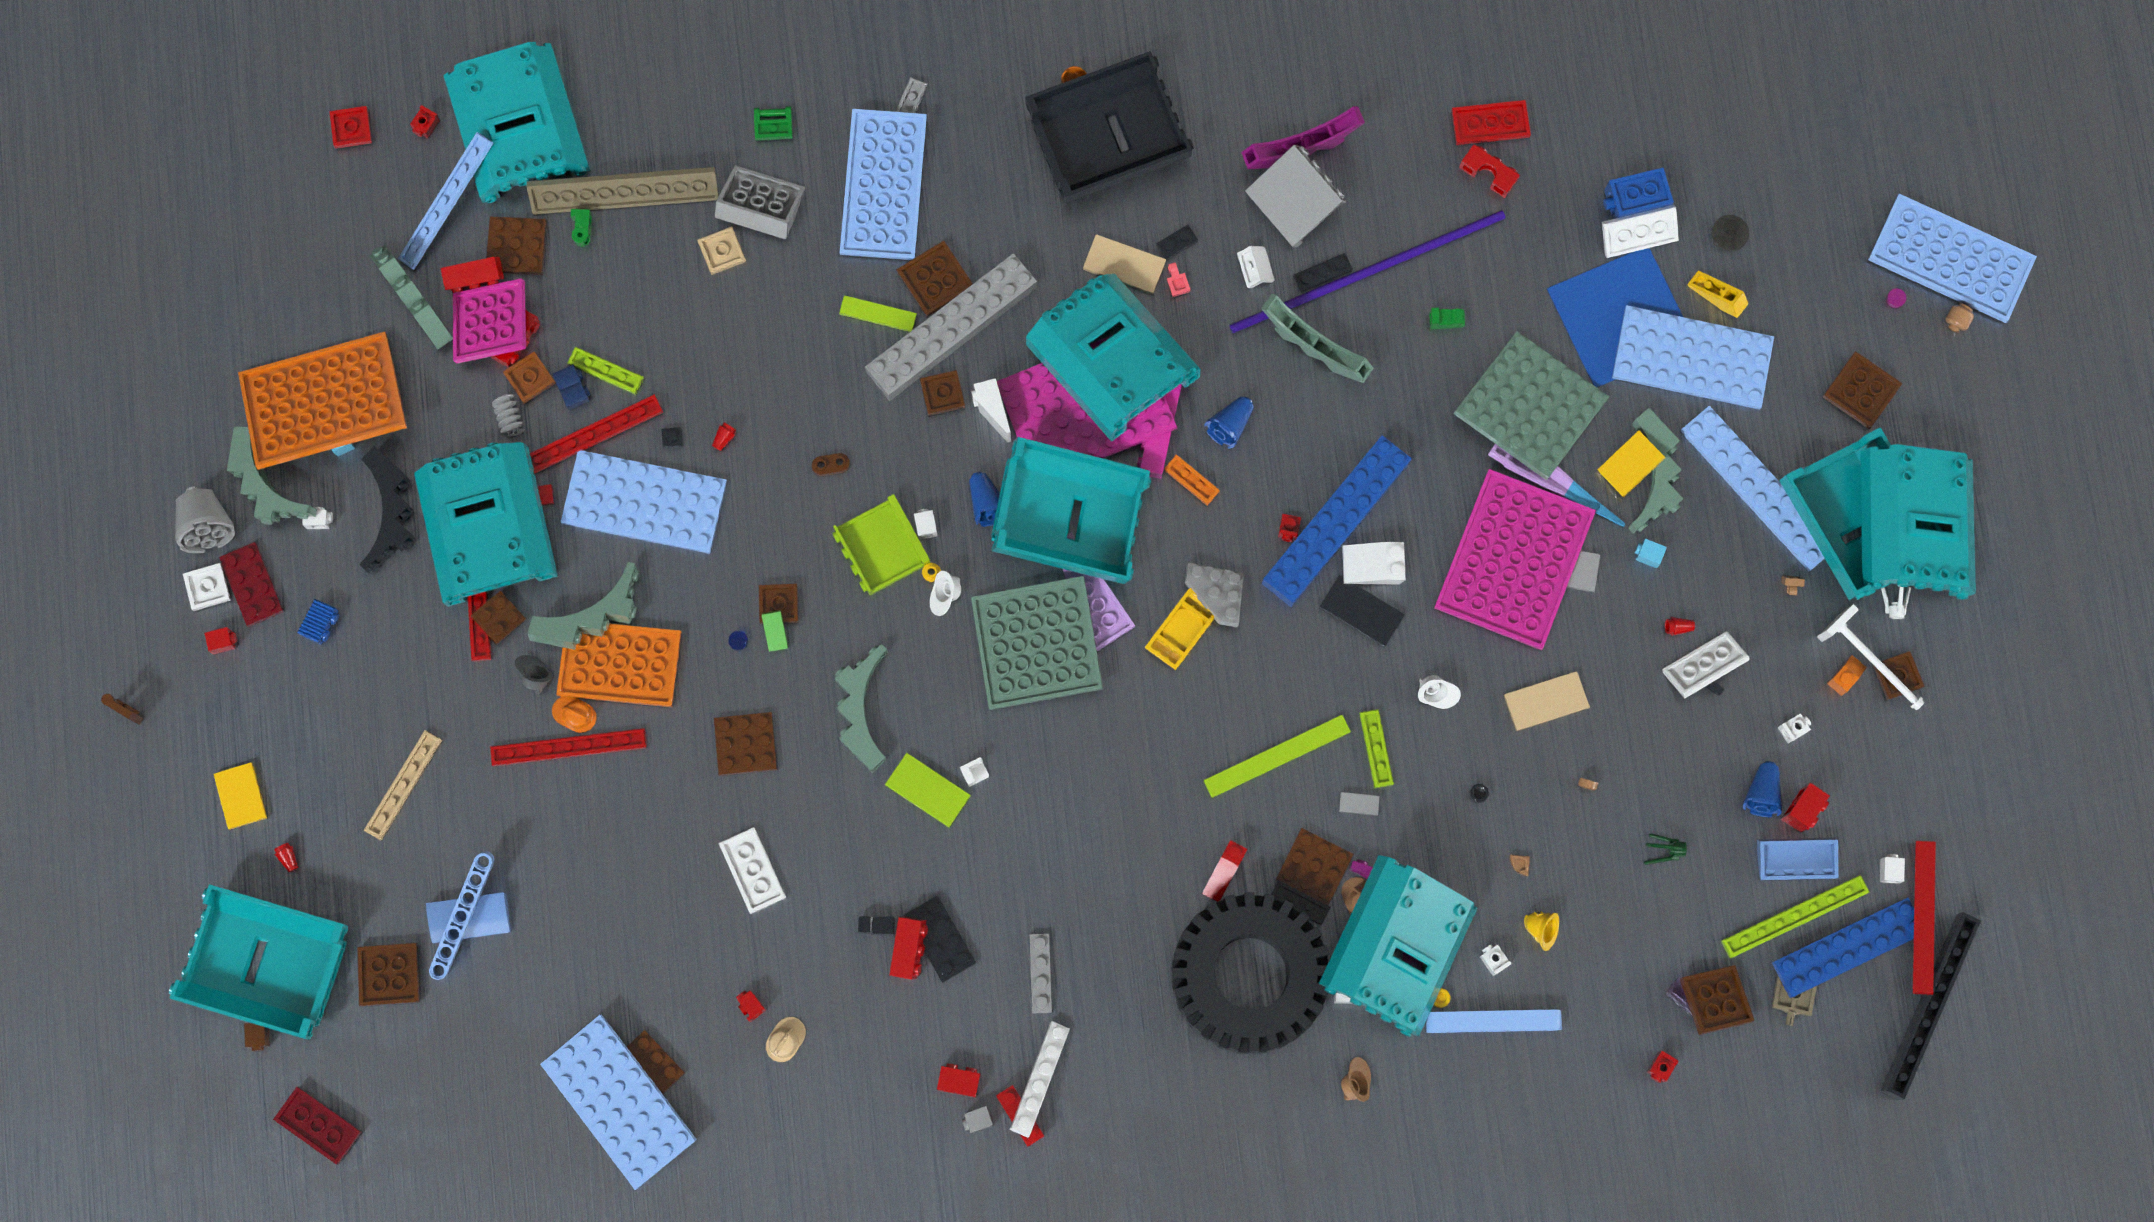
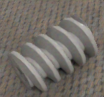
(506, 416)

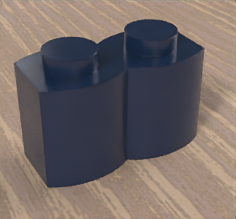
(571, 387)

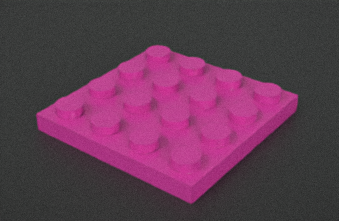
(489, 321)

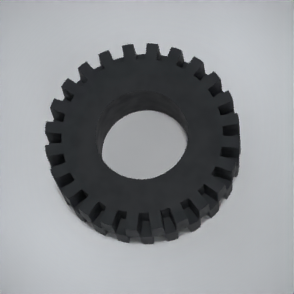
(1258, 919)

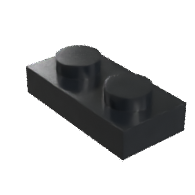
(1177, 242)

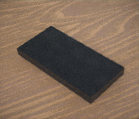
(1362, 611)

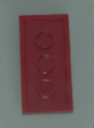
(251, 584)
(317, 1125)

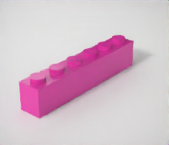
(1156, 449)

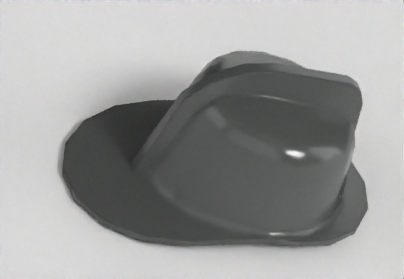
(533, 672)

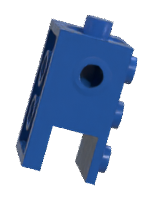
(1637, 193)

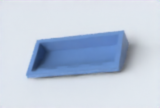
(1797, 858)
(488, 919)

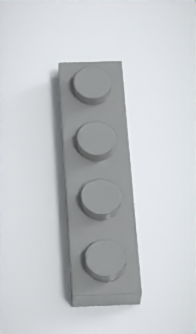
(1040, 973)

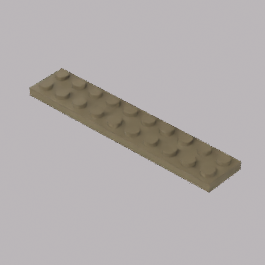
(623, 190)

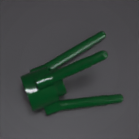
(1675, 848)

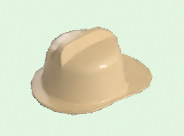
(785, 1039)

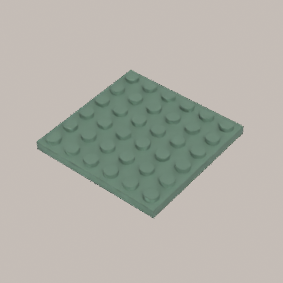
(1531, 405)
(1036, 643)

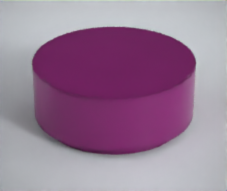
(1896, 298)

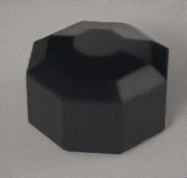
(1479, 793)

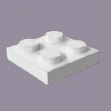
(206, 587)

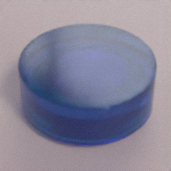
(738, 641)

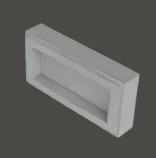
(1359, 804)

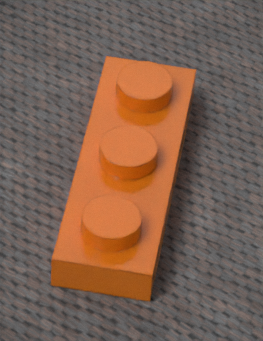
(1191, 480)

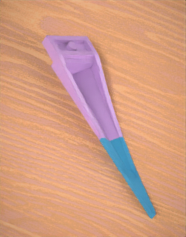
(1558, 482)

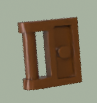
(122, 708)

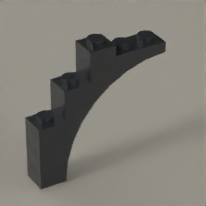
(395, 509)

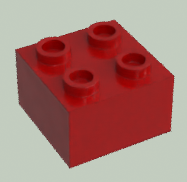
(1805, 808)

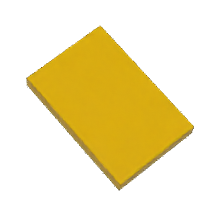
(1631, 463)
(240, 796)

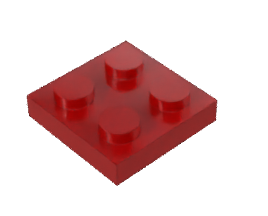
(350, 127)

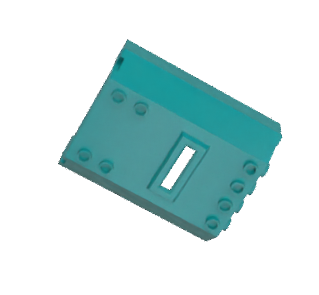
(509, 87)
(1122, 372)
(1910, 486)
(1039, 502)
(1830, 507)
(492, 544)
(1407, 913)
(291, 977)

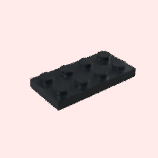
(943, 941)

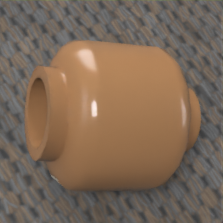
(1959, 317)

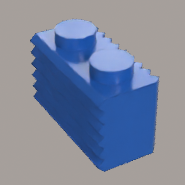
(318, 622)

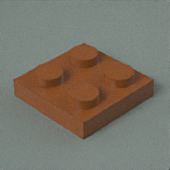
(529, 377)

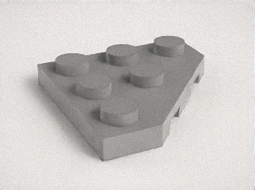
(1217, 591)

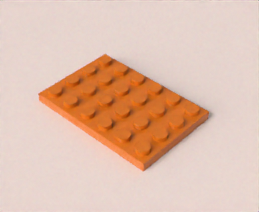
(622, 666)

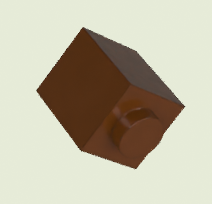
(256, 1037)

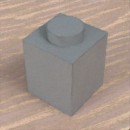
(977, 1120)

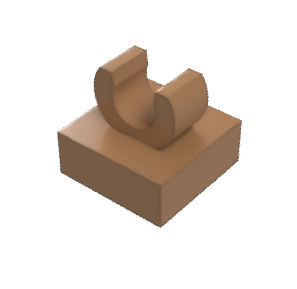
(1792, 583)

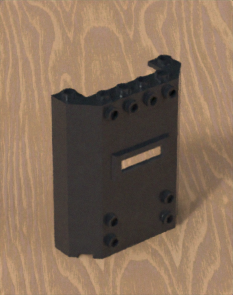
(1079, 138)

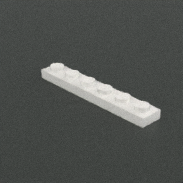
(1039, 1079)

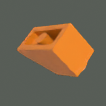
(1847, 675)

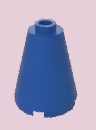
(1230, 422)
(984, 498)
(1765, 791)

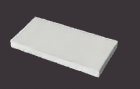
(1640, 231)
(1705, 664)
(752, 870)

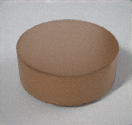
(1587, 784)

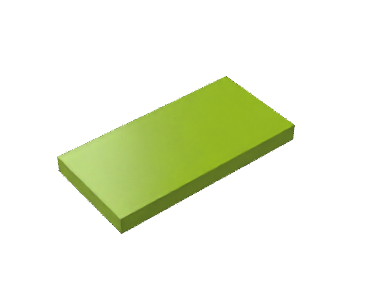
(927, 790)

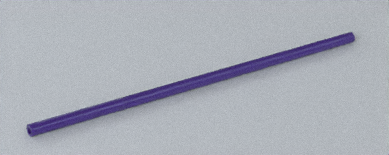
(1375, 268)

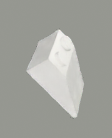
(990, 405)
(1374, 563)

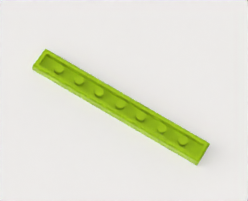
(1276, 756)
(1795, 916)

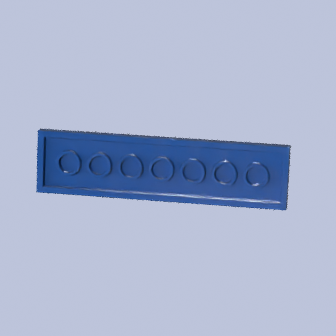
(1846, 948)

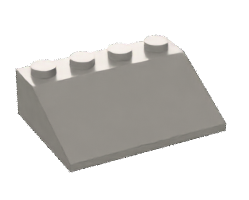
(759, 202)

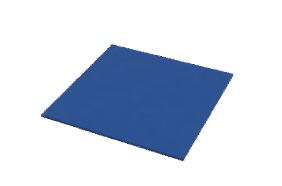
(1595, 306)

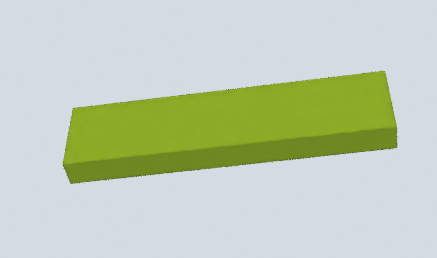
(878, 313)
(605, 370)
(1376, 748)

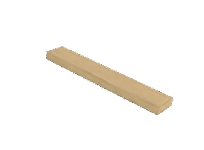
(403, 785)

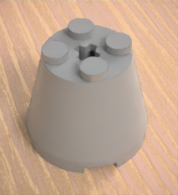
(201, 521)

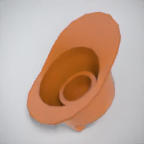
(574, 714)

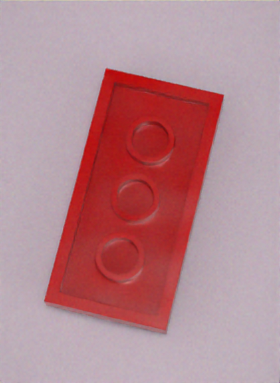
(1491, 122)

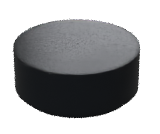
(1715, 688)

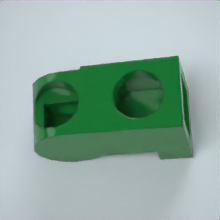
(582, 230)
(1446, 318)

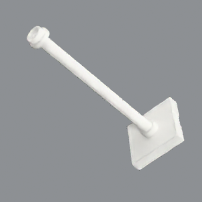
(1839, 625)

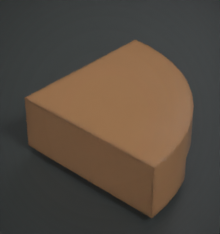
(1520, 864)

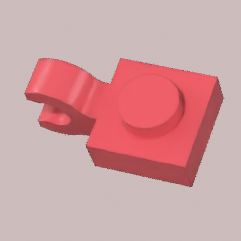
(1177, 282)

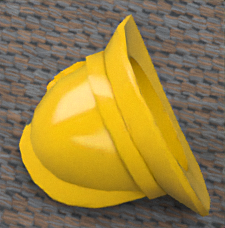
(1543, 928)

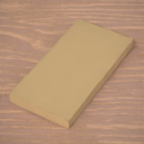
(1129, 264)
(1546, 701)

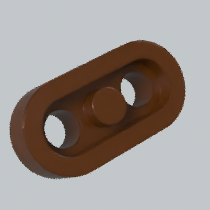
(830, 466)

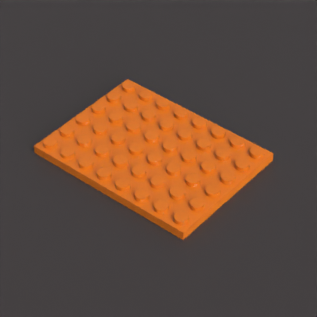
(321, 400)

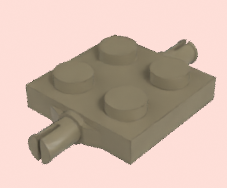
(1799, 1004)

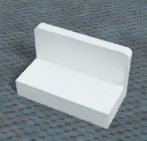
(1255, 266)

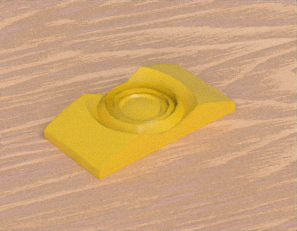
(1180, 630)

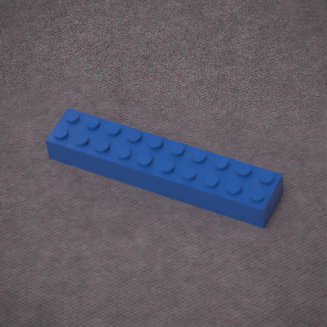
(1336, 521)

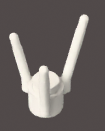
(1897, 609)

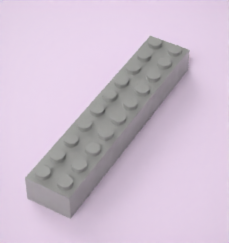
(951, 327)

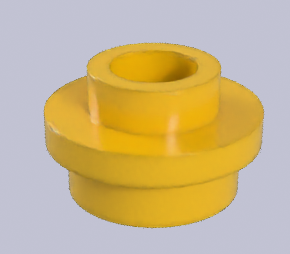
(930, 578)

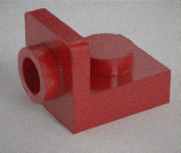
(1289, 527)

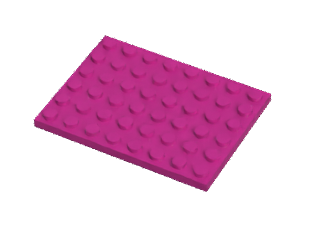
(1049, 415)
(1515, 559)

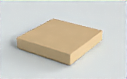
(721, 250)

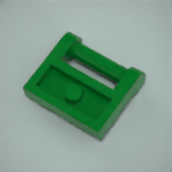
(774, 128)

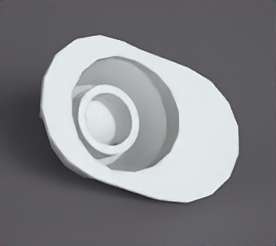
(945, 590)
(1438, 692)

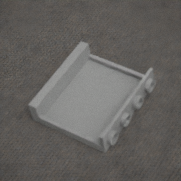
(1295, 195)

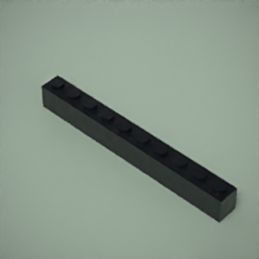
(1930, 1007)

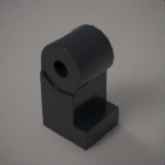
(876, 925)

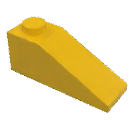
(1719, 293)

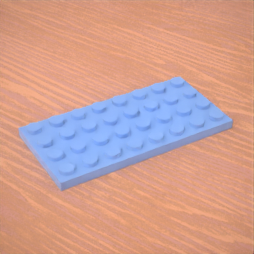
(883, 184)
(1952, 258)
(1693, 357)
(644, 501)
(618, 1102)

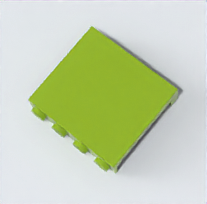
(881, 546)

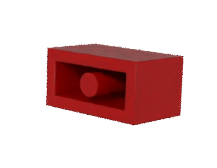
(959, 1081)

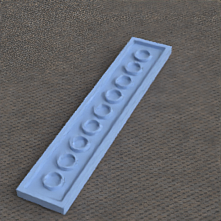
(1752, 483)

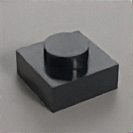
(671, 437)

